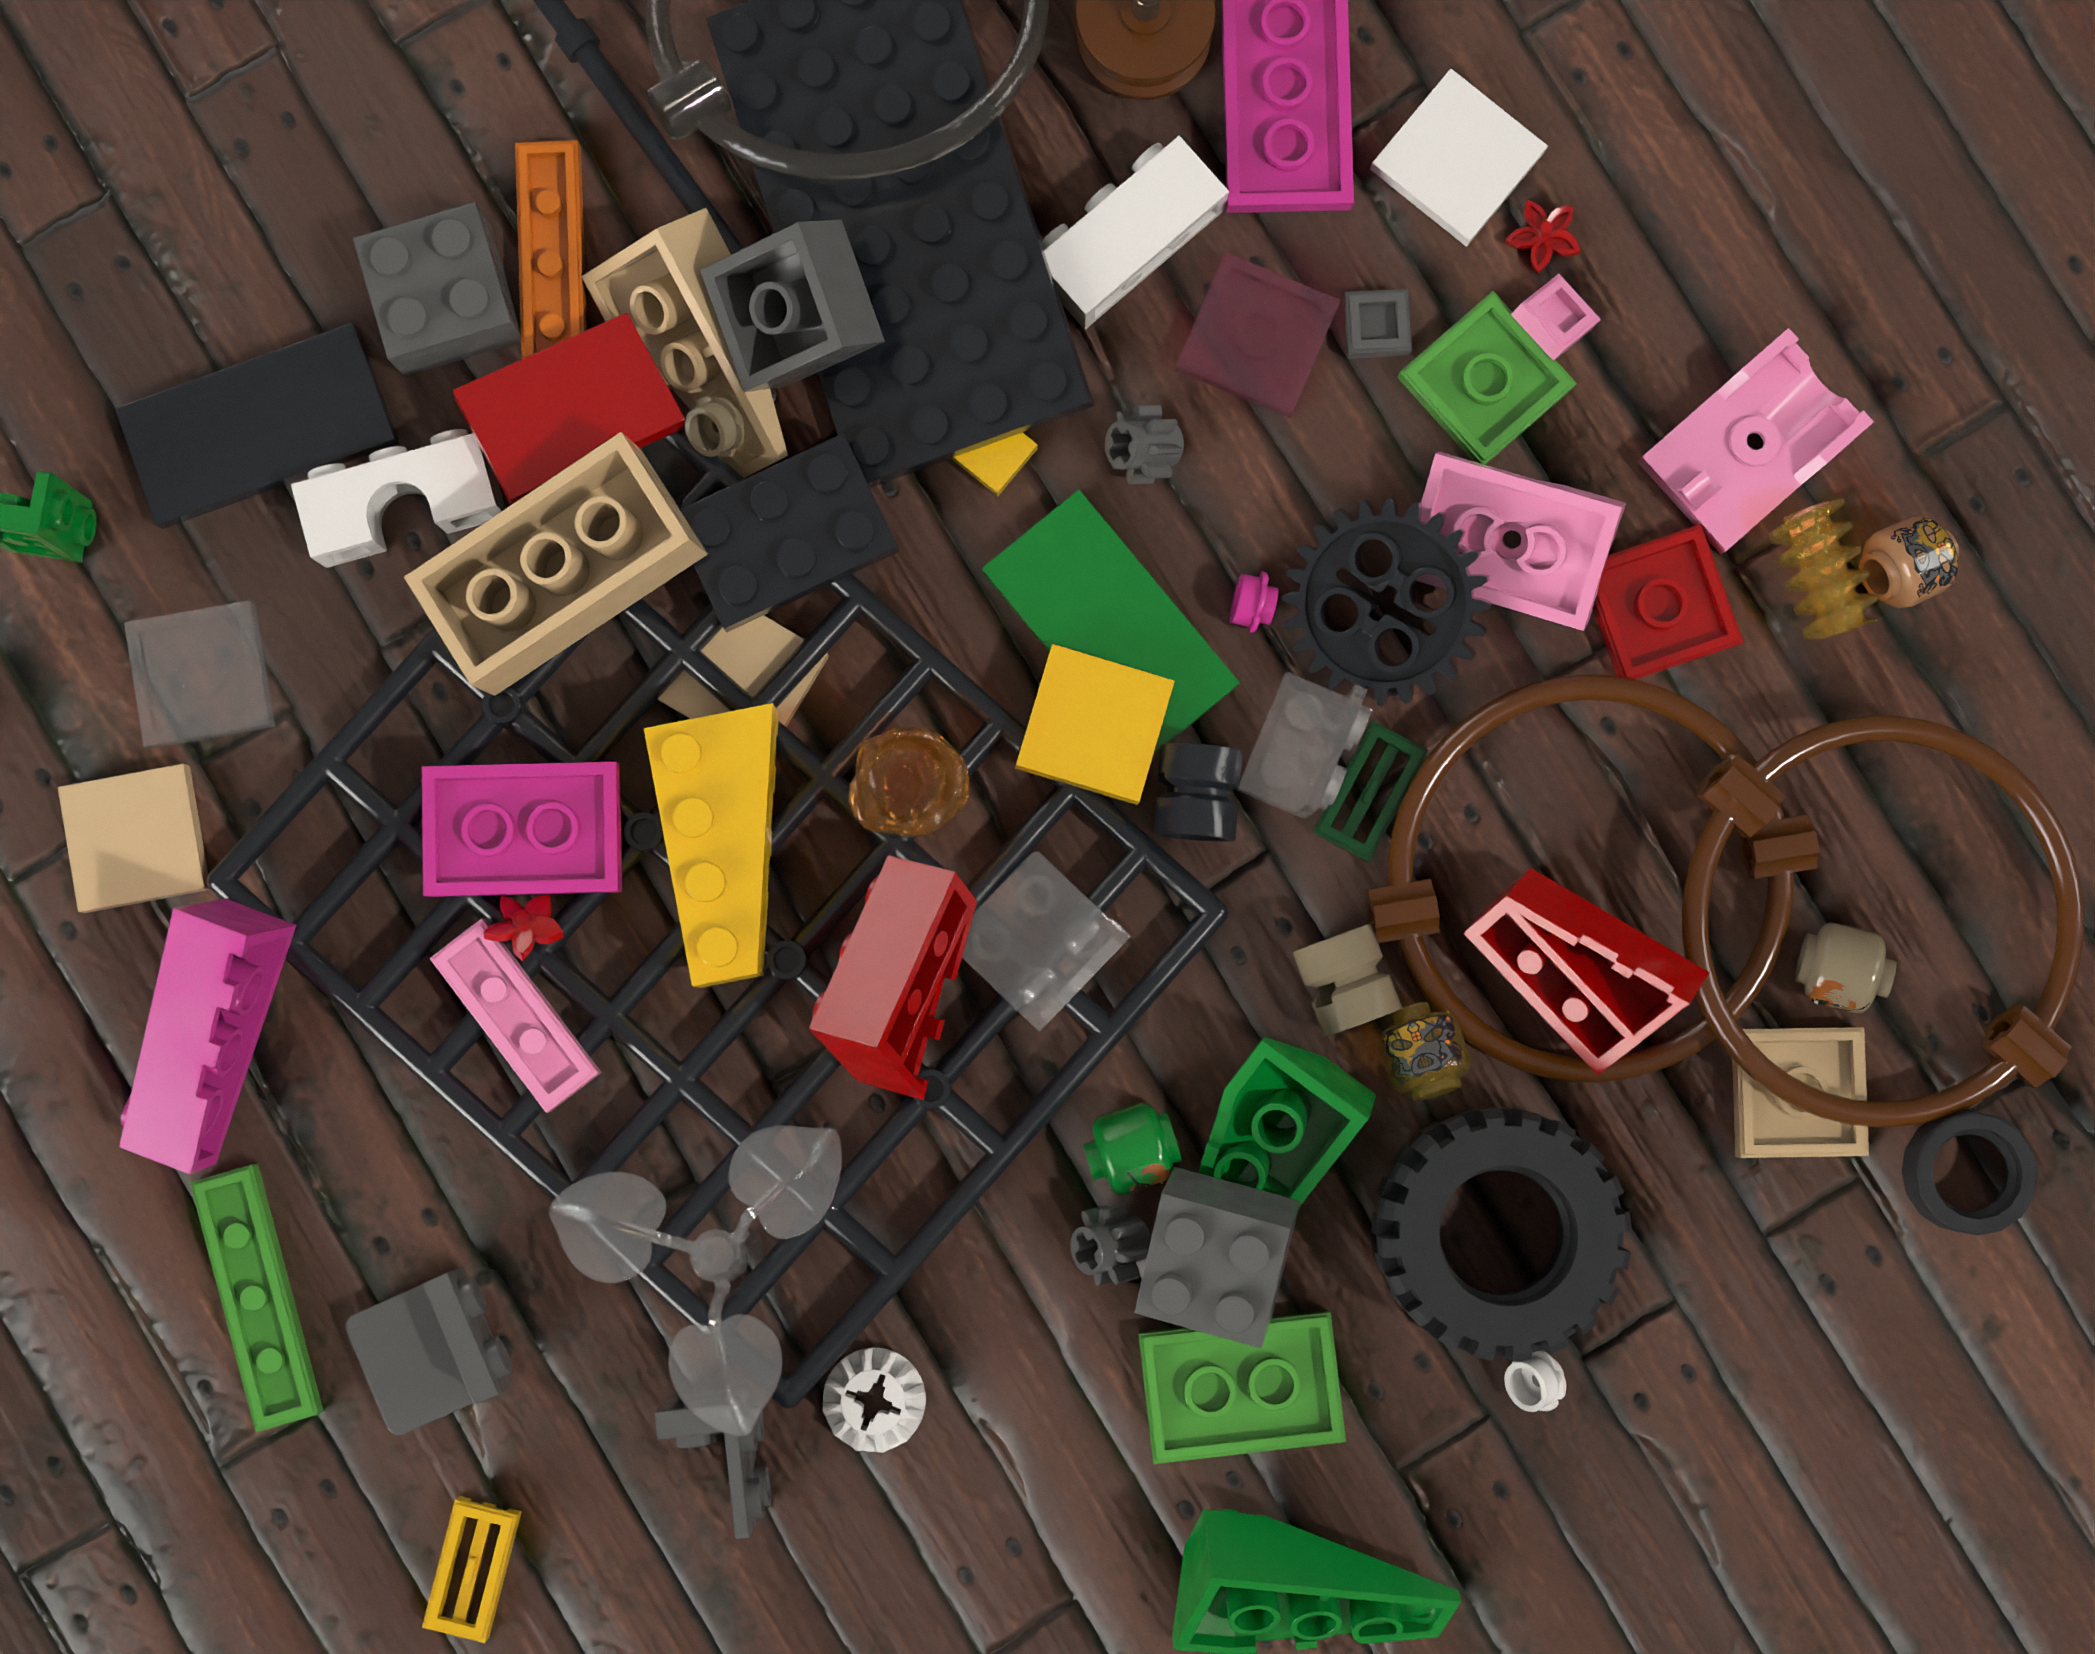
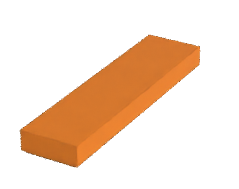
(550, 243)

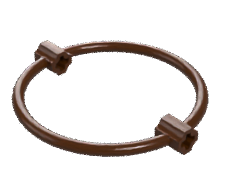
(1409, 908)
(2017, 1039)

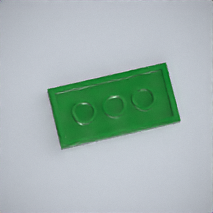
(1091, 595)

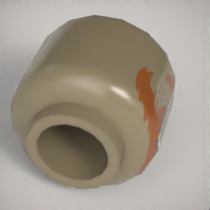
(1844, 967)

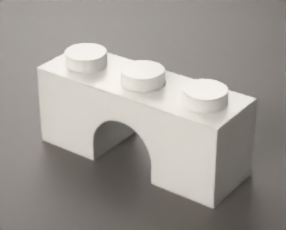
(345, 506)

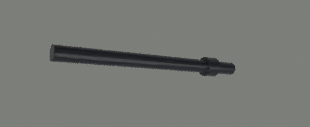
(581, 46)

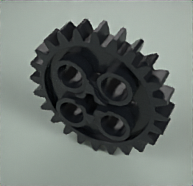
(1416, 551)

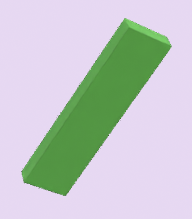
(256, 1297)

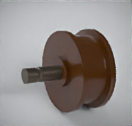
(1144, 44)

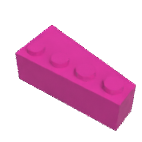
(202, 1030)

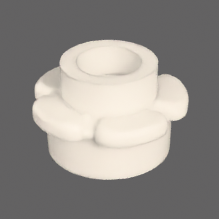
(1535, 1382)

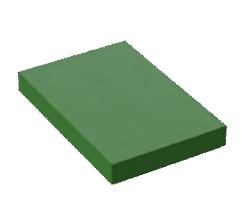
(1236, 1398)

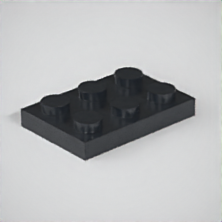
(787, 532)

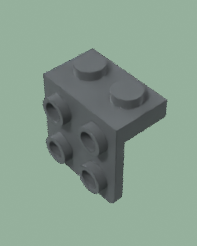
(429, 1351)

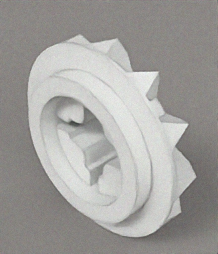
(902, 1388)

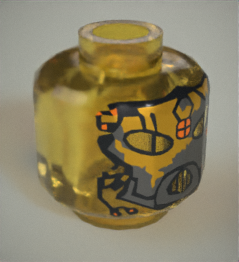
(1424, 1052)

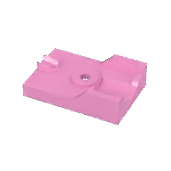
(1719, 477)
(1560, 528)

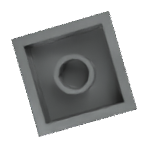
(438, 289)
(792, 305)
(1216, 1257)

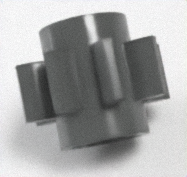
(1144, 444)
(1110, 1244)

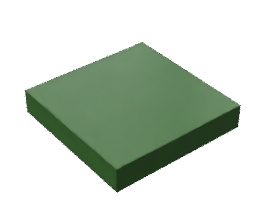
(1486, 380)

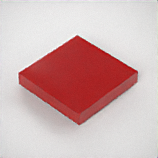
(1663, 605)

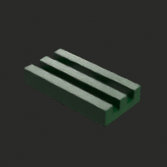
(1395, 743)

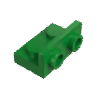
(51, 524)

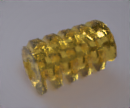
(1823, 571)

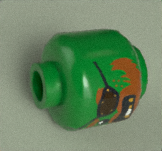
(1132, 1148)

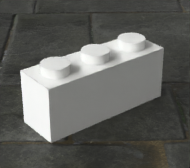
(1132, 229)

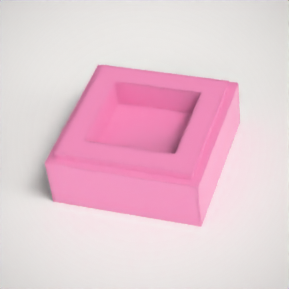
(1555, 317)

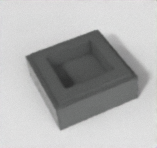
(1377, 323)

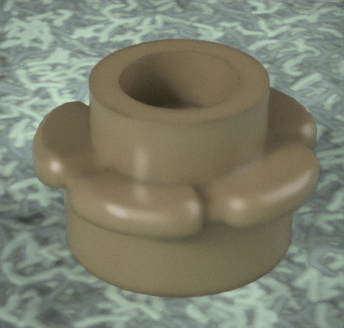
(714, 427)

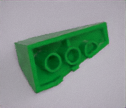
(1284, 1120)
(1272, 1581)

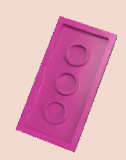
(1287, 105)

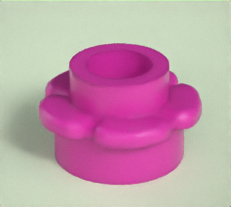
(1253, 601)

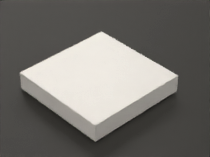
(1458, 157)

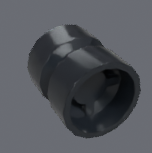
(1198, 792)

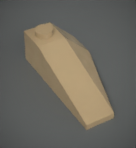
(672, 311)

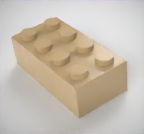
(555, 565)

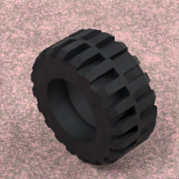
(1585, 1252)

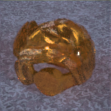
(908, 782)

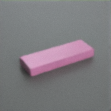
(515, 1016)

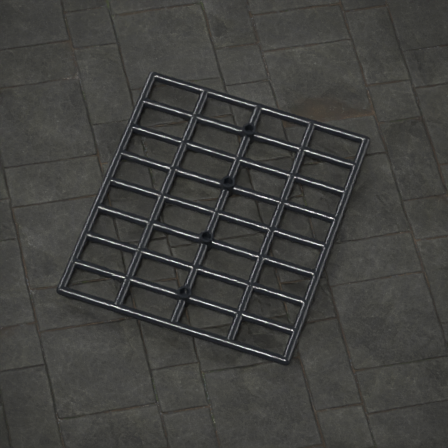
(785, 958)

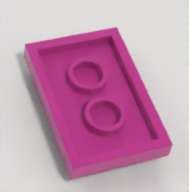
(521, 829)

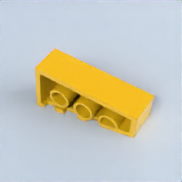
(716, 824)

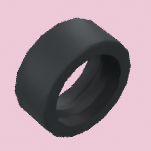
(2018, 1182)

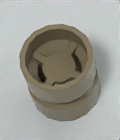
(1347, 980)

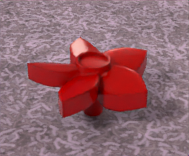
(1545, 235)
(525, 925)

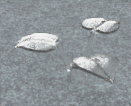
(608, 1235)

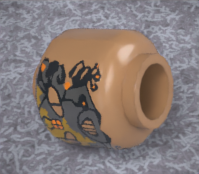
(1910, 561)

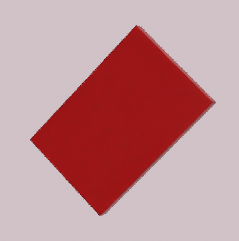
(567, 403)

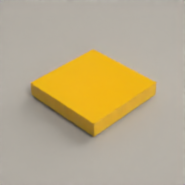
(1094, 724)

